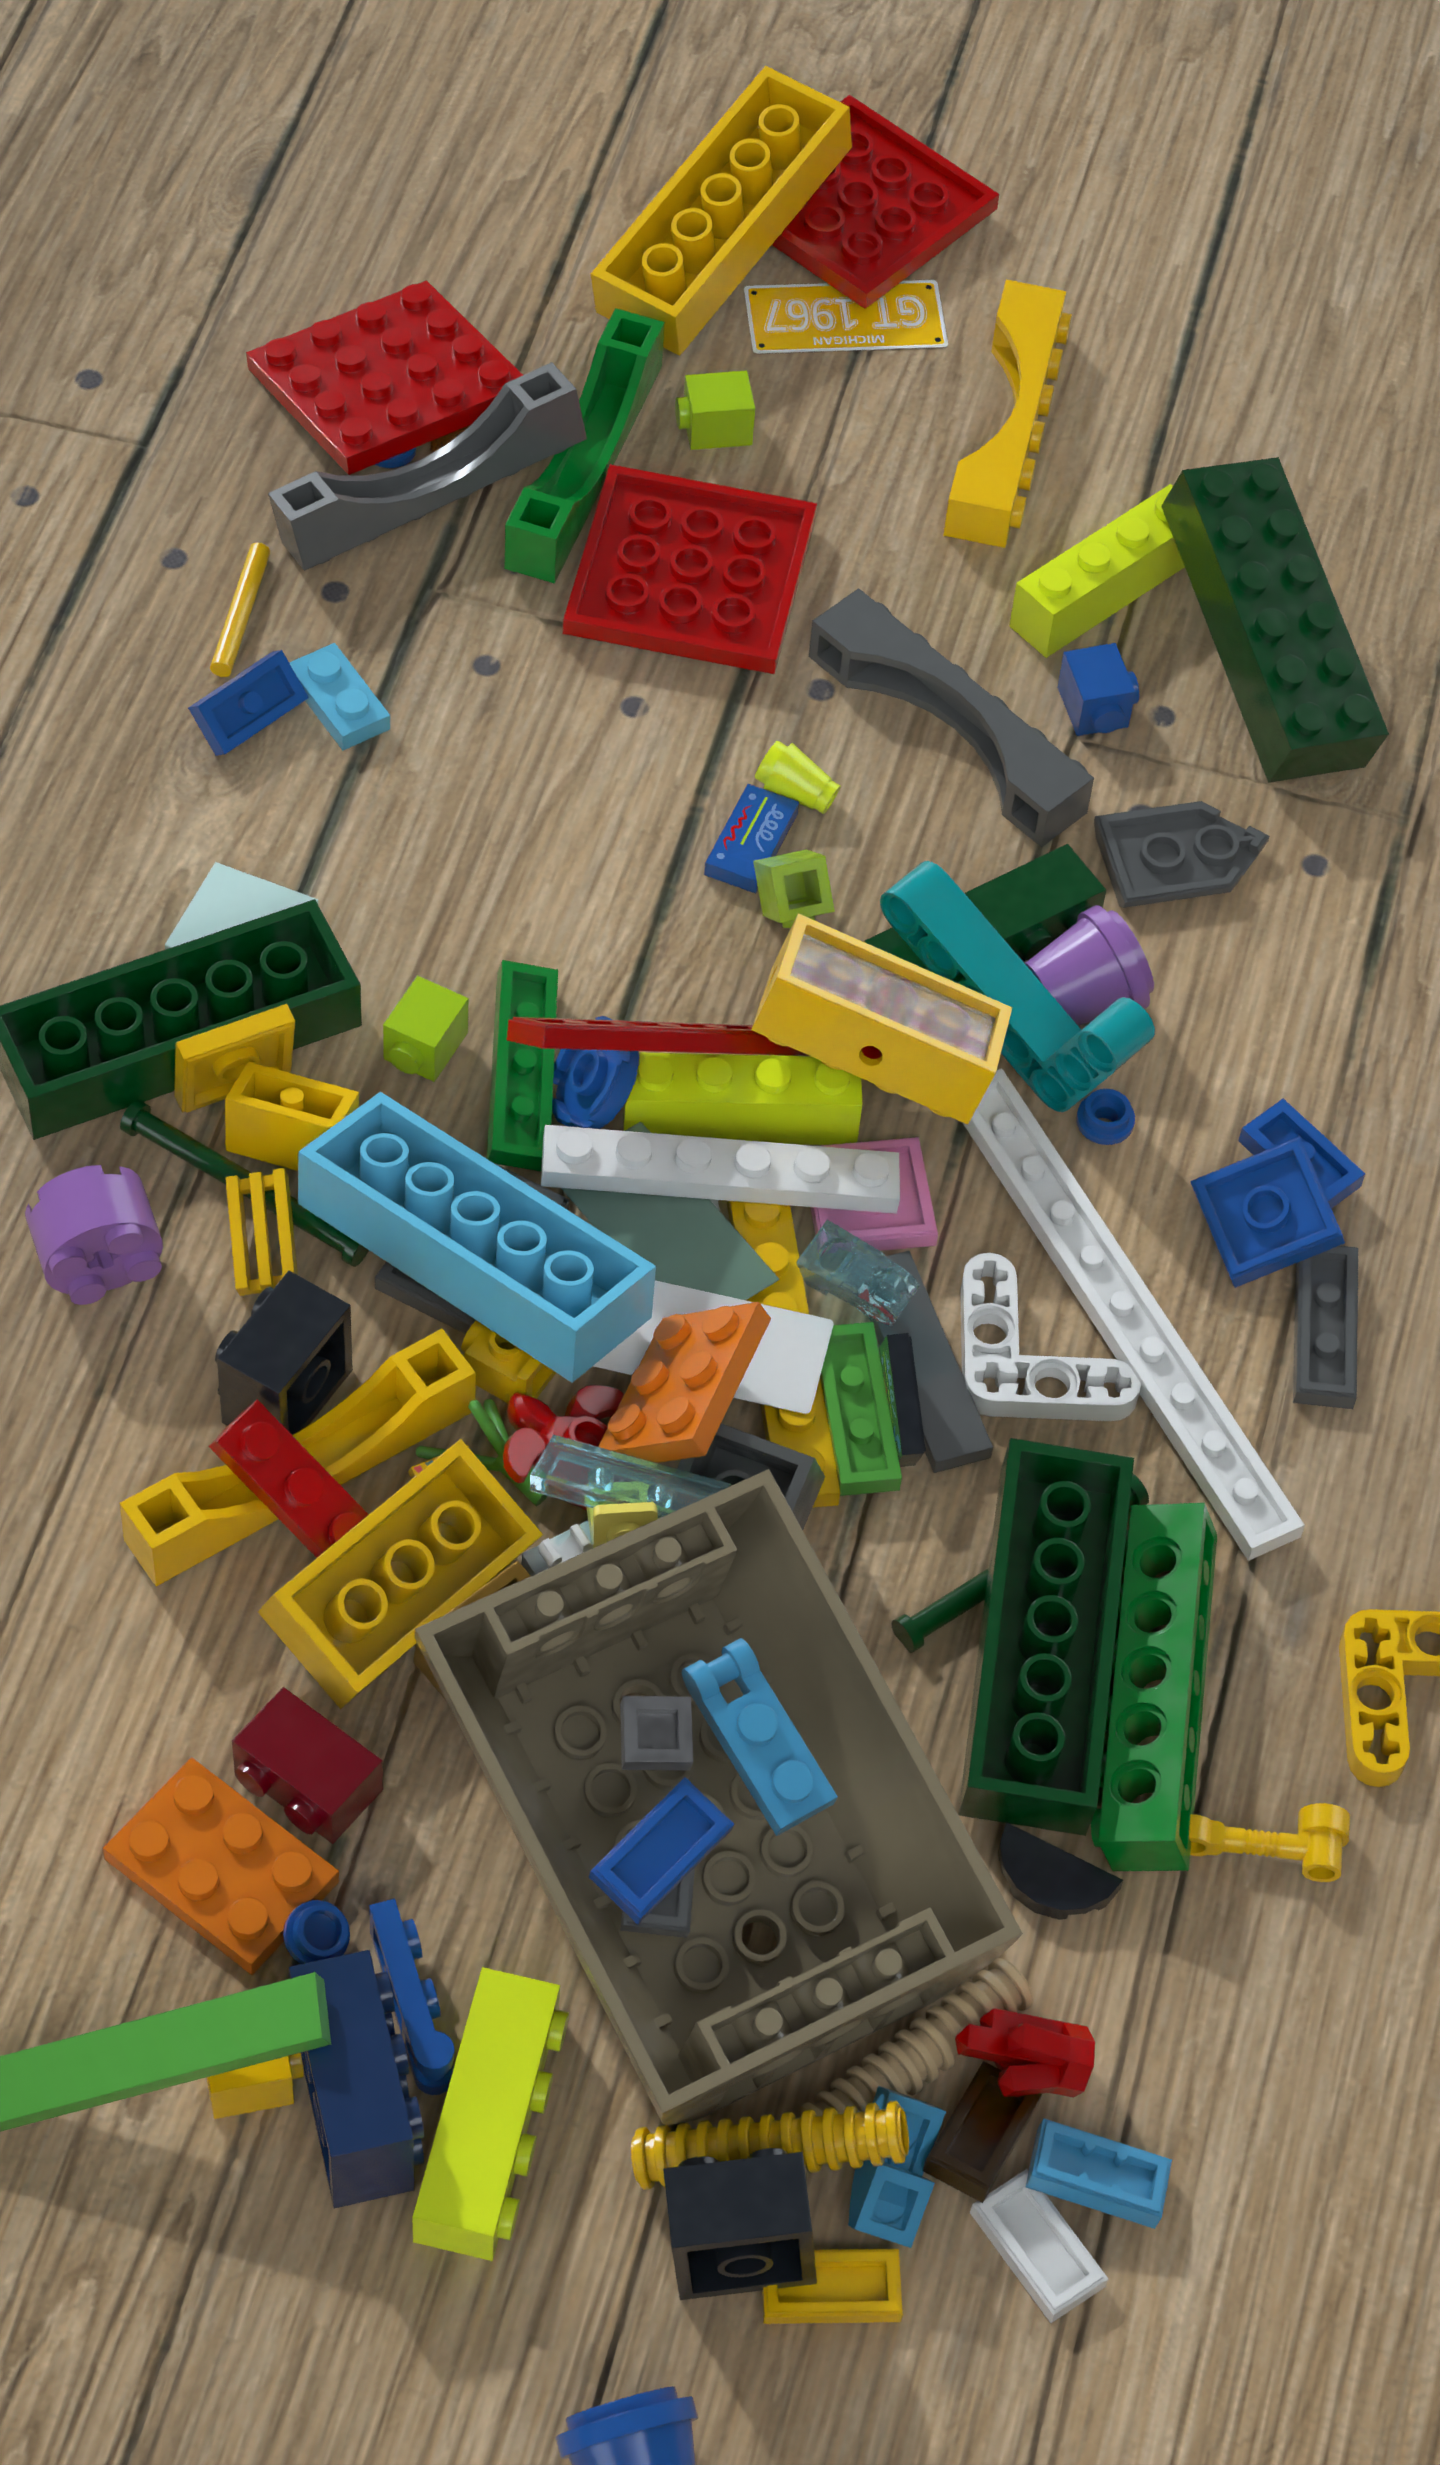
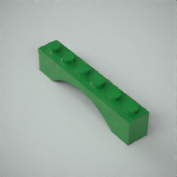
(559, 501)

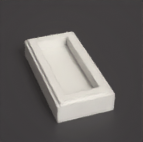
(1039, 2247)

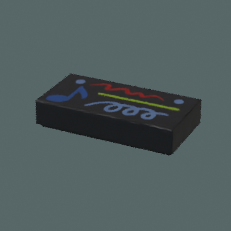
(903, 1397)

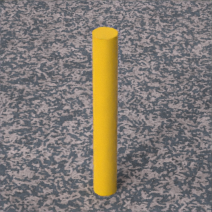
(240, 610)

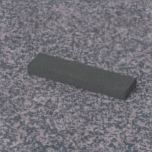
(948, 1413)

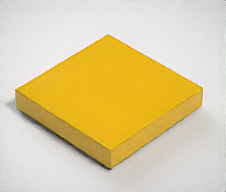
(214, 1059)

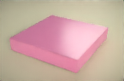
(915, 1218)

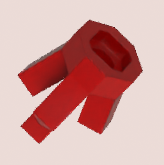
(1032, 2052)

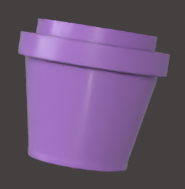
(1094, 966)

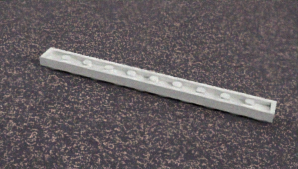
(1132, 1323)

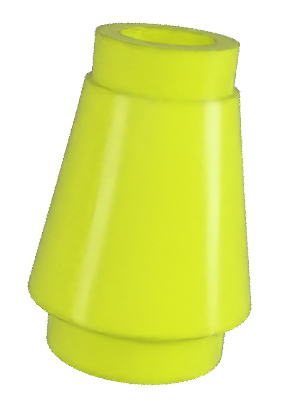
(795, 776)

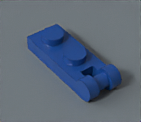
(415, 2000)

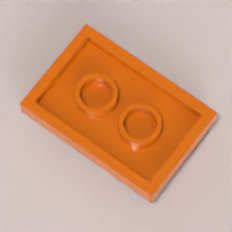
(686, 1383)
(219, 1864)

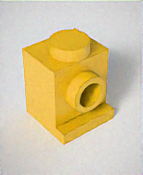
(503, 1366)

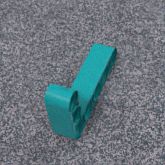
(1041, 1037)

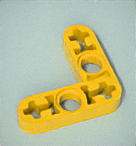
(1395, 1657)

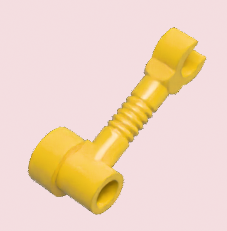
(1318, 1841)

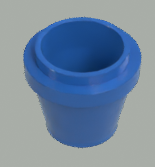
(632, 2431)

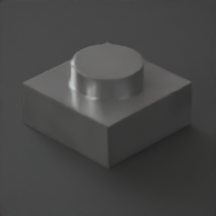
(656, 1733)

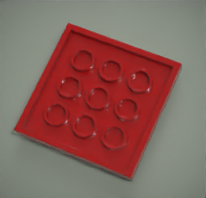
(883, 210)
(384, 376)
(690, 569)

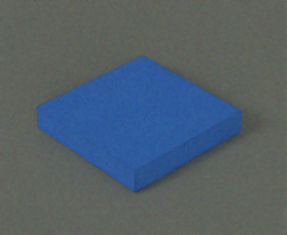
(1267, 1212)

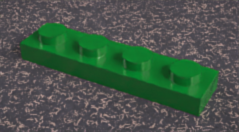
(520, 1072)

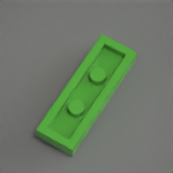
(859, 1412)

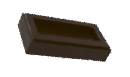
(980, 2135)

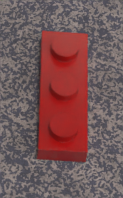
(287, 1479)

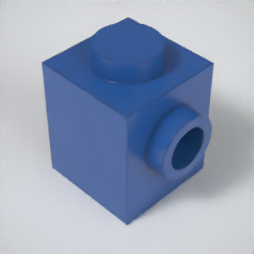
(1097, 689)

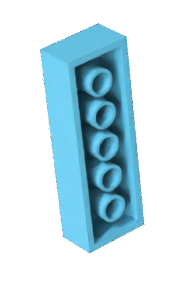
(476, 1236)

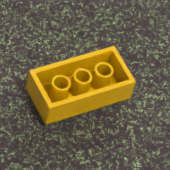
(398, 1570)

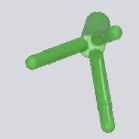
(495, 1431)

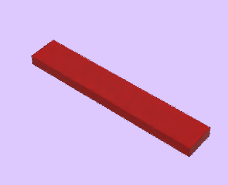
(642, 1036)

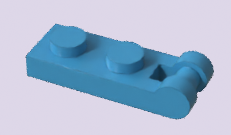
(759, 1738)

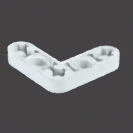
(1006, 1365)

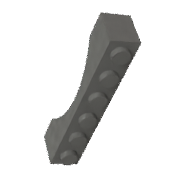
(521, 426)
(876, 652)

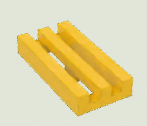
(257, 1185)

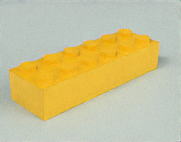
(724, 207)

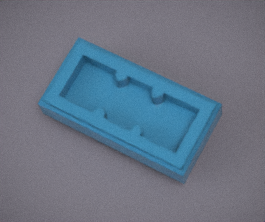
(1099, 2173)

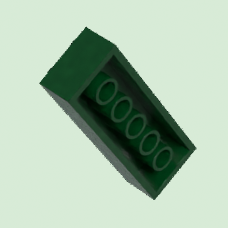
(1274, 619)
(116, 1032)
(1047, 1638)

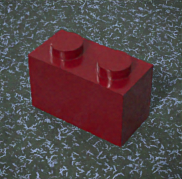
(306, 1766)

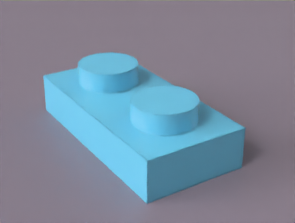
(340, 697)

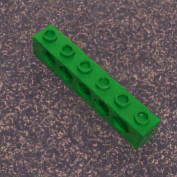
(1156, 1831)

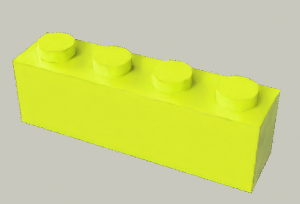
(1096, 577)
(745, 1098)
(487, 2115)

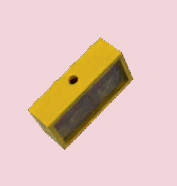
(883, 1019)

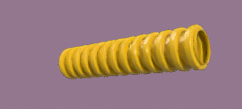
(821, 2138)

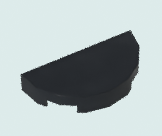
(1051, 1878)

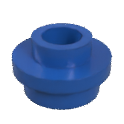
(1108, 1105)

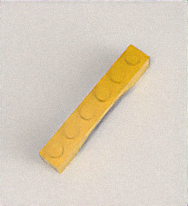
(988, 482)
(211, 1509)

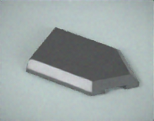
(1174, 852)

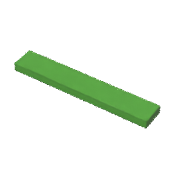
(163, 2050)

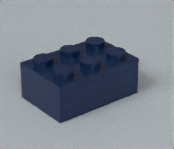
(360, 2085)

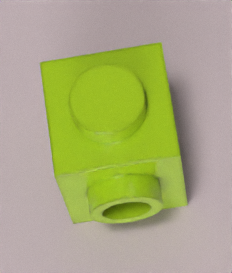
(717, 410)
(793, 885)
(425, 1029)

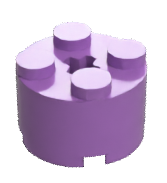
(94, 1232)

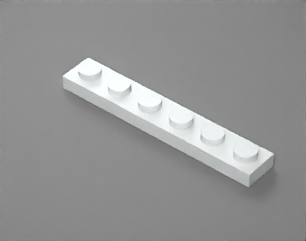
(720, 1169)

